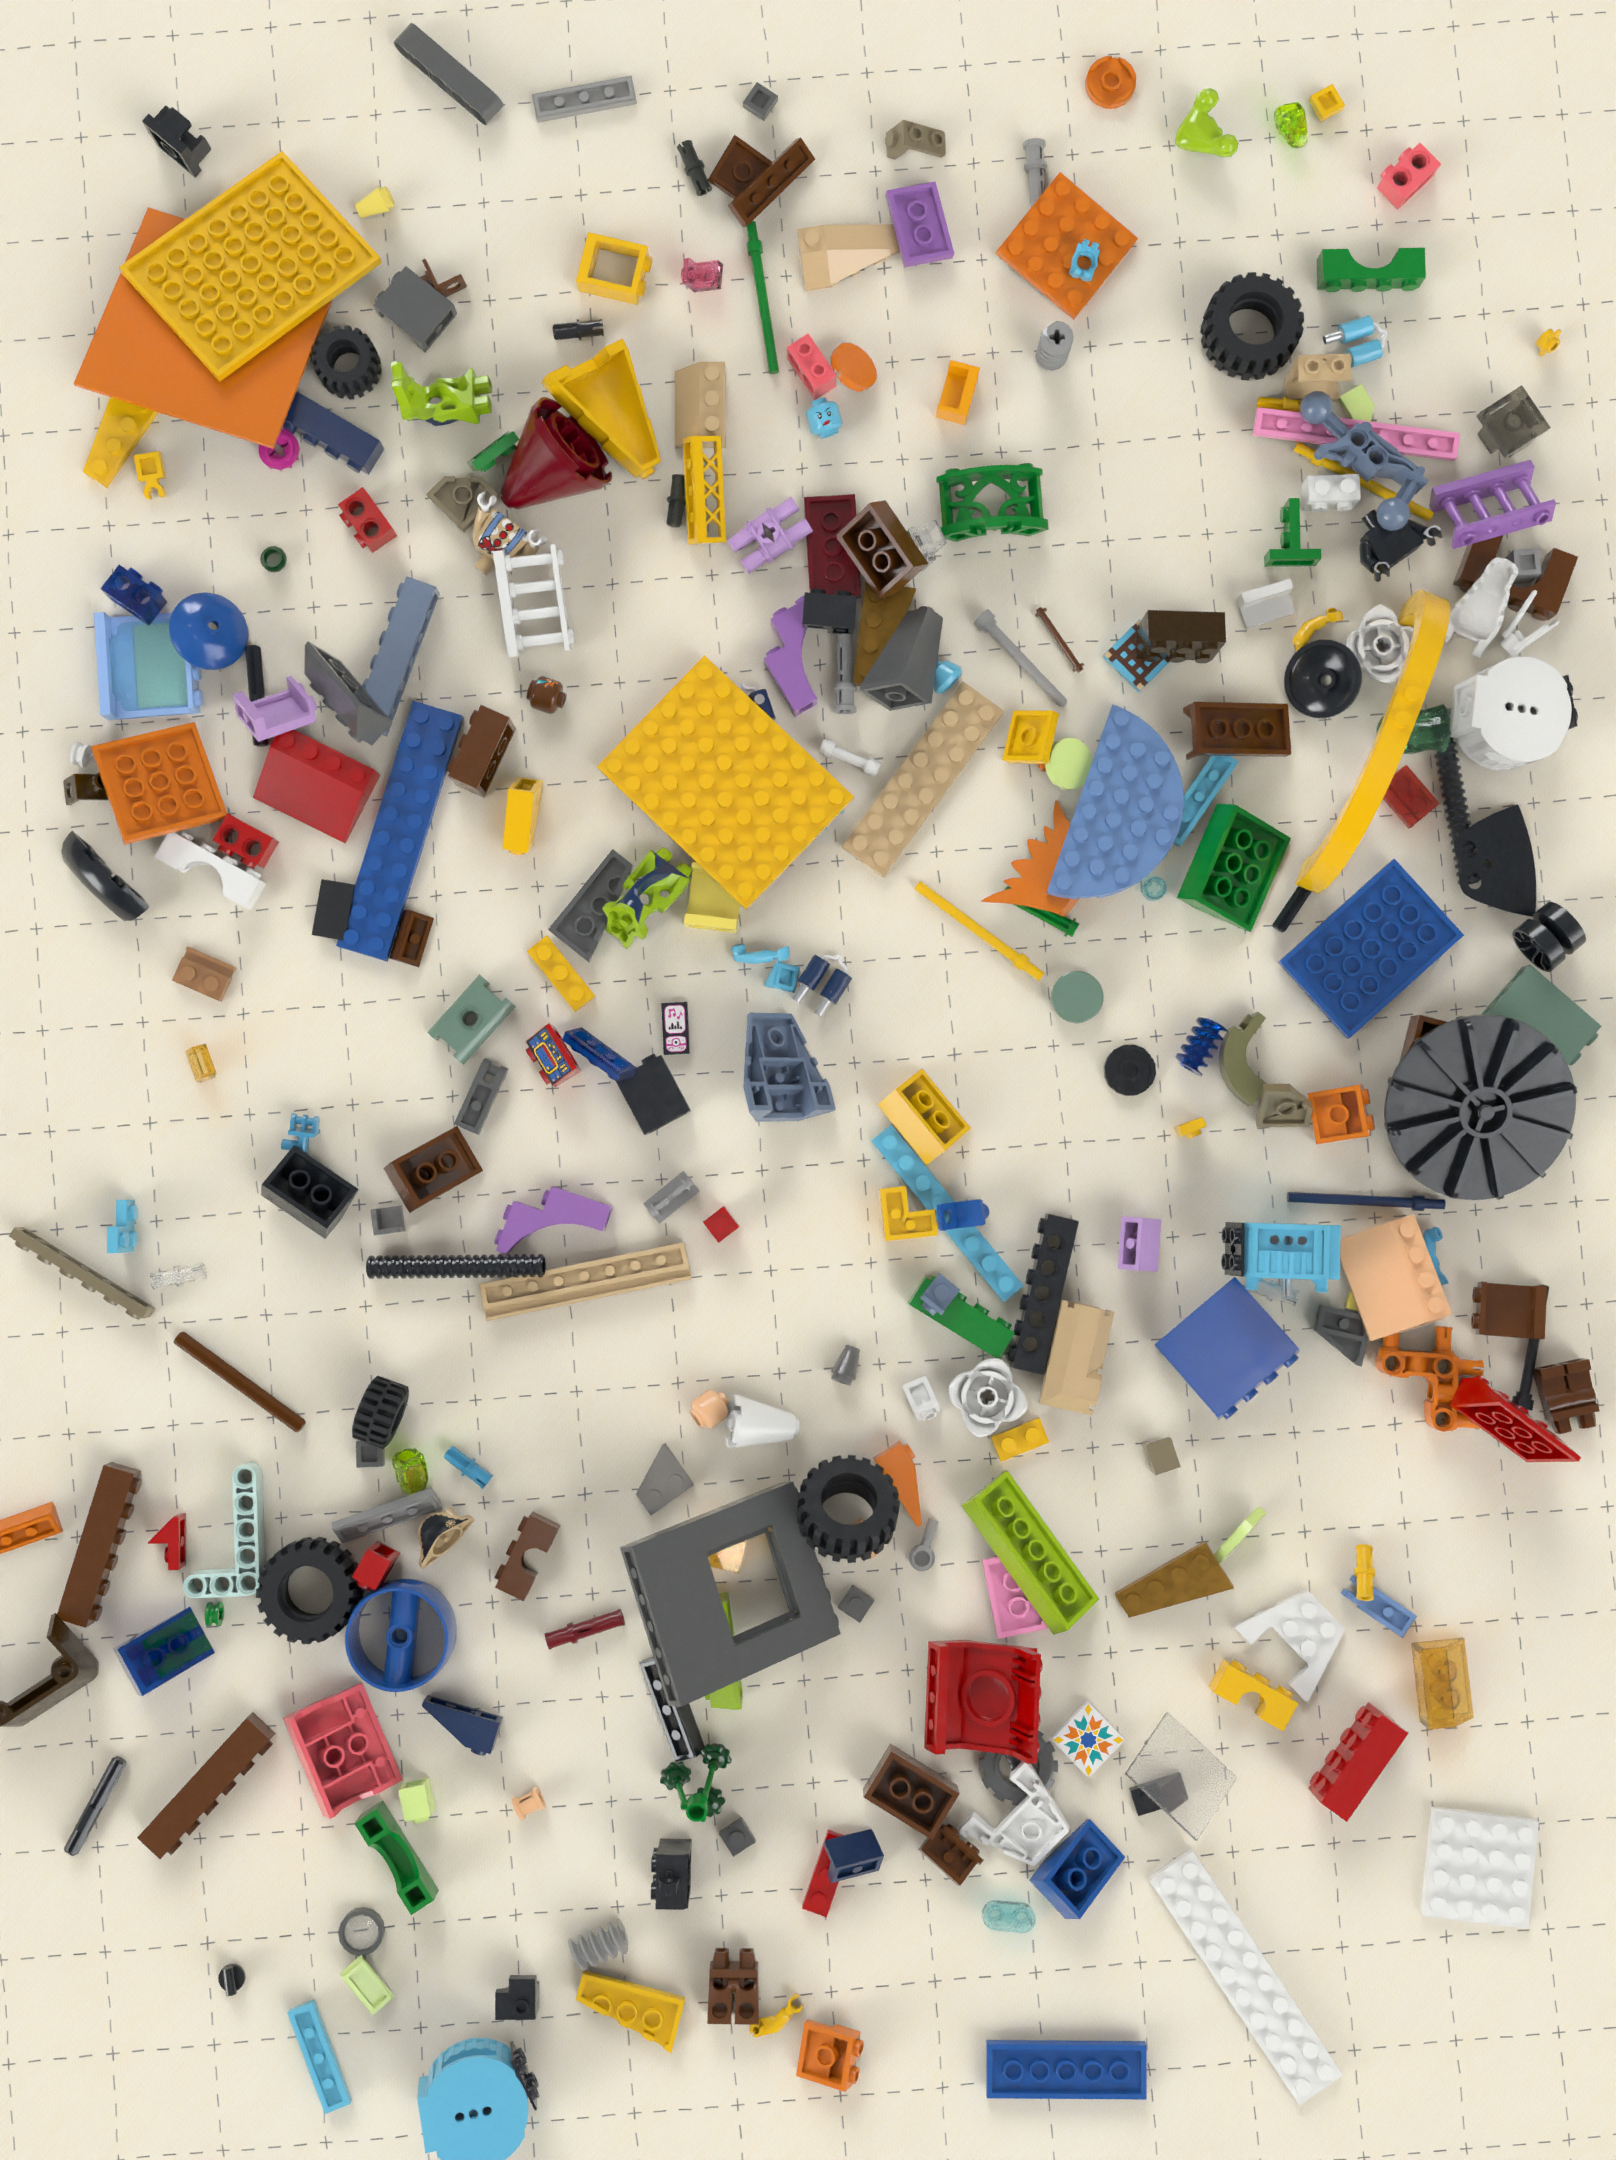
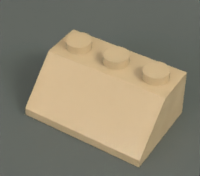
(700, 402)

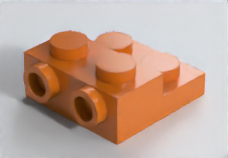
(1341, 1114)
(829, 2055)

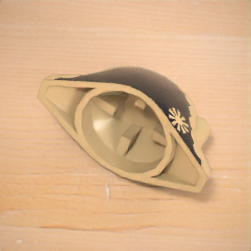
(439, 1533)

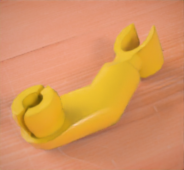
(1309, 627)
(775, 2023)

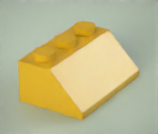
(924, 1116)

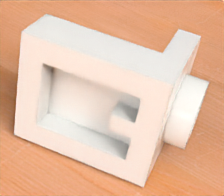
(922, 1399)

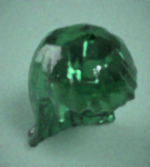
(1430, 731)

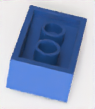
(1077, 1870)

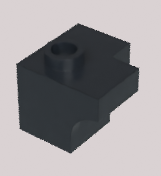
(518, 2000)

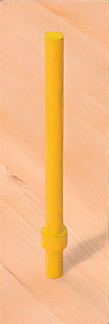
(1371, 485)
(1019, 961)

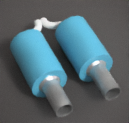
(1355, 330)

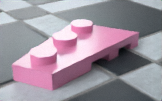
(1009, 1605)

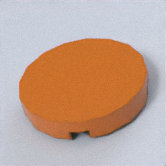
(1110, 82)
(854, 367)

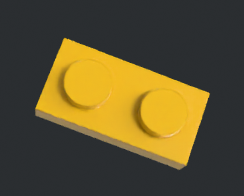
(1019, 1439)

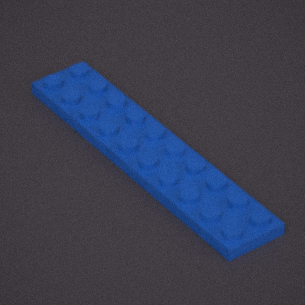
(400, 830)

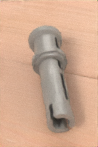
(1035, 167)
(845, 686)

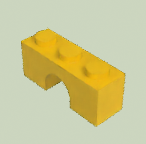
(1233, 1682)

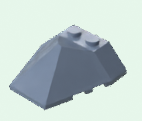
(780, 1073)

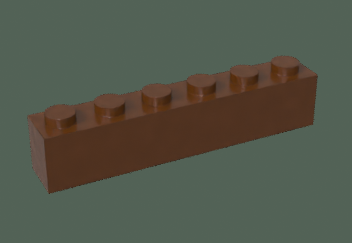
(99, 1544)
(206, 1785)

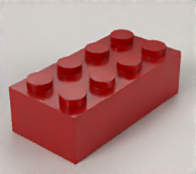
(1357, 1761)

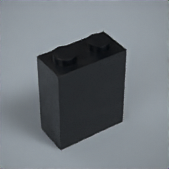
(653, 1095)

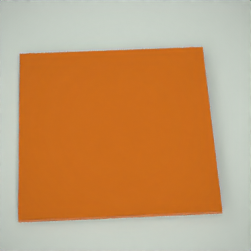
(149, 366)

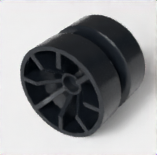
(1549, 936)

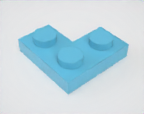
(122, 1236)

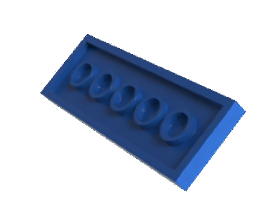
(1066, 2069)

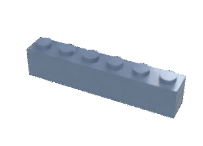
(400, 644)

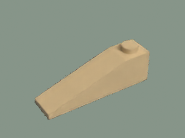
(839, 251)

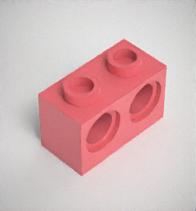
(1409, 176)
(811, 366)

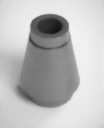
(846, 1365)

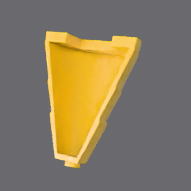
(609, 407)

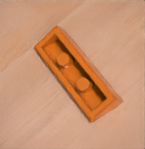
(29, 1527)

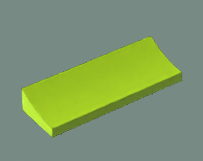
(1030, 1553)

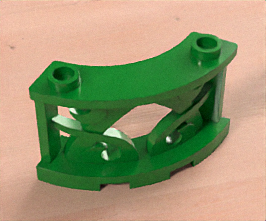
(1019, 524)

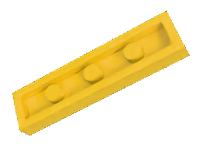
(695, 490)

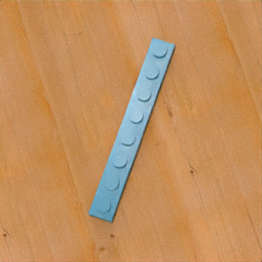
(931, 1194)

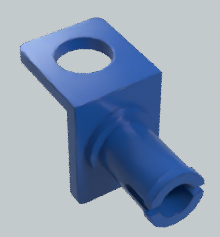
(962, 1214)

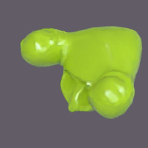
(1200, 131)

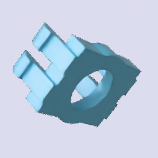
(1085, 250)

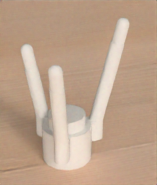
(1517, 641)

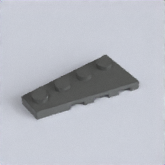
(583, 918)

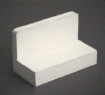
(1266, 603)

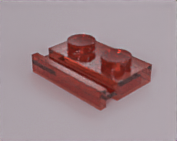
(1409, 797)

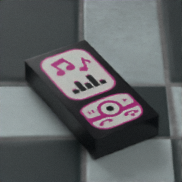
(675, 1028)

